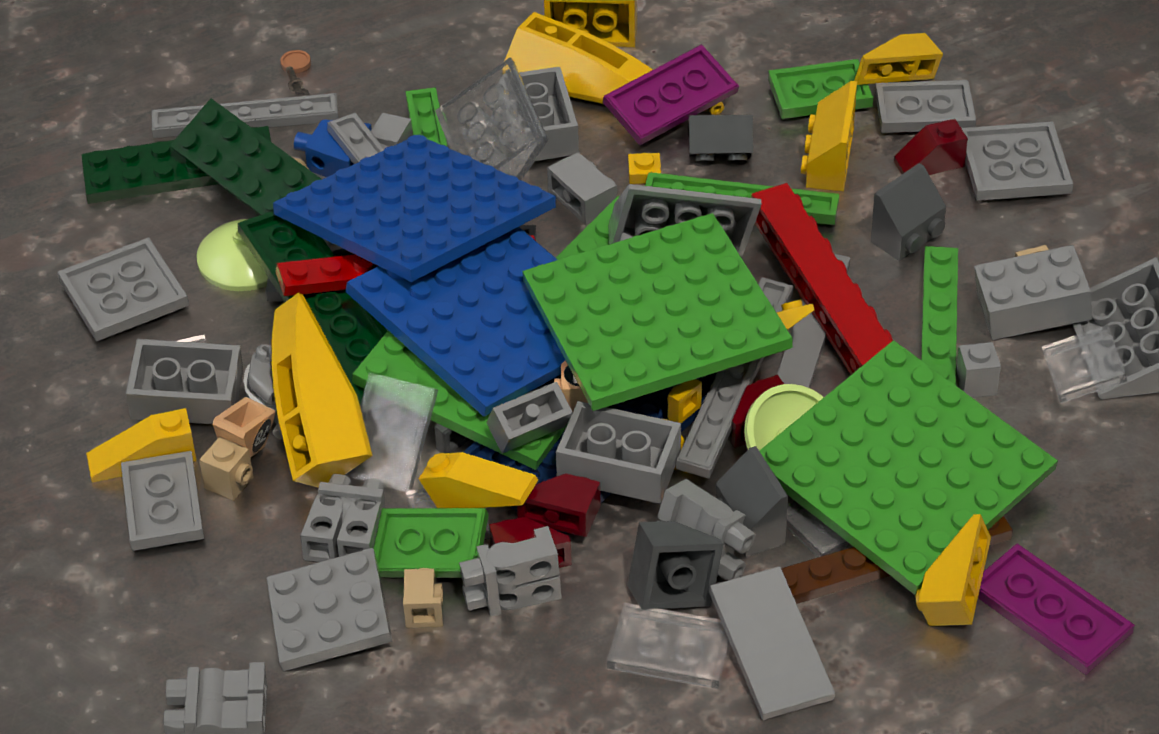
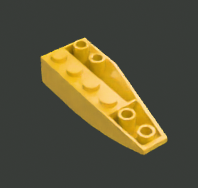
(587, 62)
(314, 399)

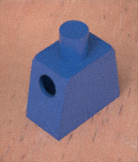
(322, 151)

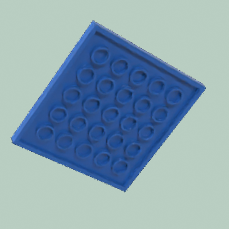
(414, 206)
(471, 320)

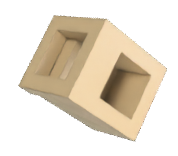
(422, 599)

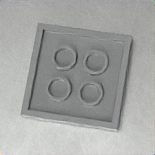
(1016, 161)
(123, 289)
(328, 609)

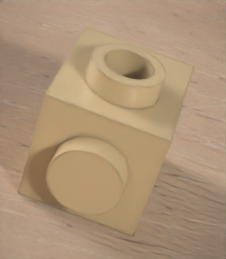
(226, 468)

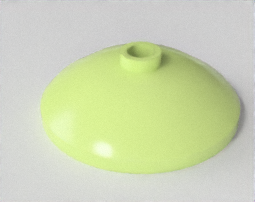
(228, 261)
(776, 411)

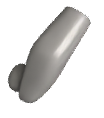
(260, 374)

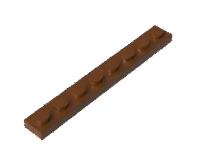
(850, 569)

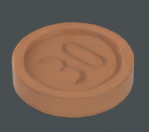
(297, 59)

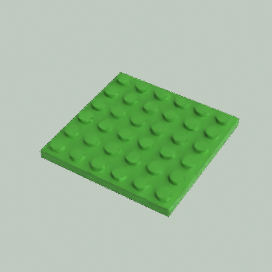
(655, 311)
(903, 463)

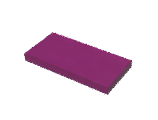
(670, 94)
(1053, 609)

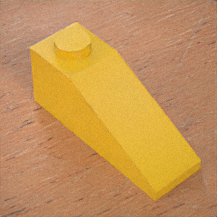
(900, 59)
(151, 437)
(474, 482)
(955, 577)

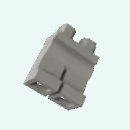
(702, 511)
(342, 518)
(512, 574)
(218, 701)

